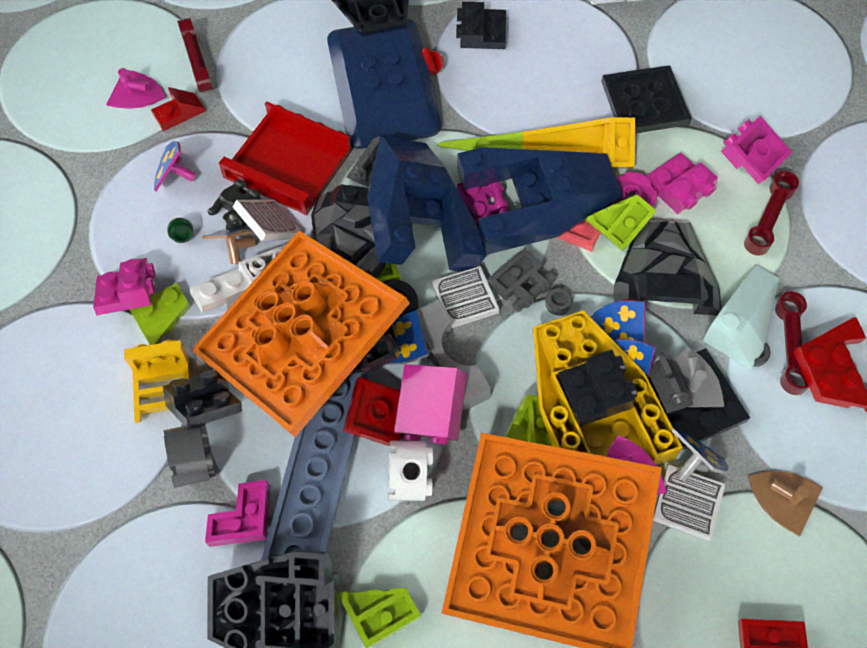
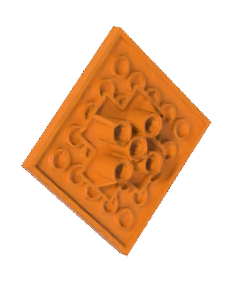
(299, 330)
(589, 596)

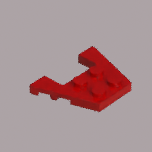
(830, 368)

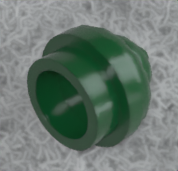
(180, 230)

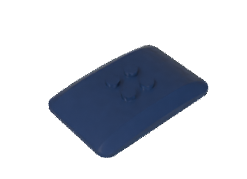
(383, 84)

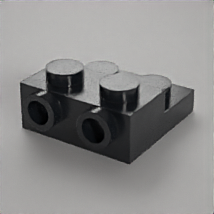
(481, 27)
(598, 388)
(200, 399)

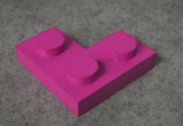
(247, 522)

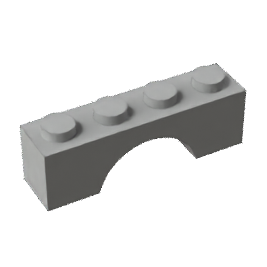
(436, 328)

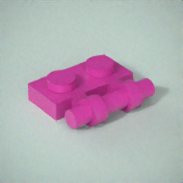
(477, 202)

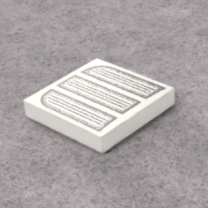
(266, 219)
(465, 296)
(689, 504)

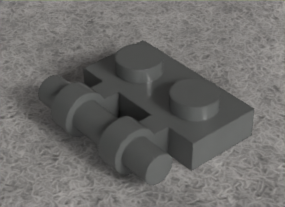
(515, 274)

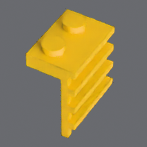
(155, 364)

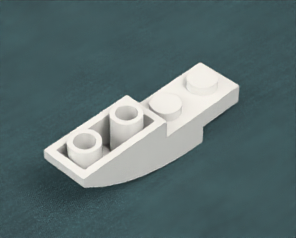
(229, 286)

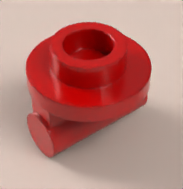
(434, 60)

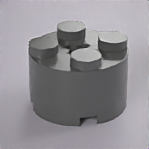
(187, 455)

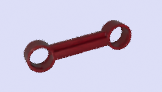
(194, 54)
(771, 213)
(793, 339)

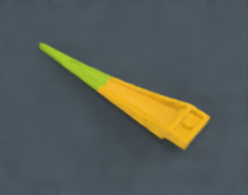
(604, 135)

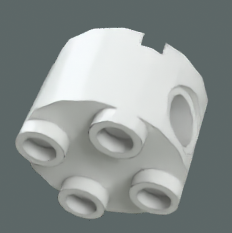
(417, 487)

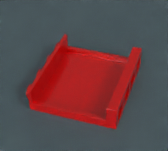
(288, 158)

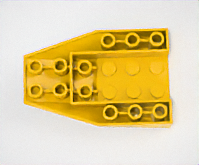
(567, 344)

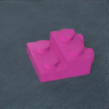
(756, 149)
(682, 183)
(125, 289)

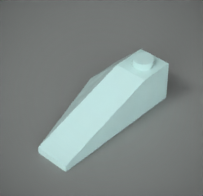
(745, 319)

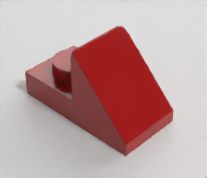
(179, 109)

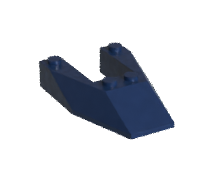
(552, 187)
(416, 188)

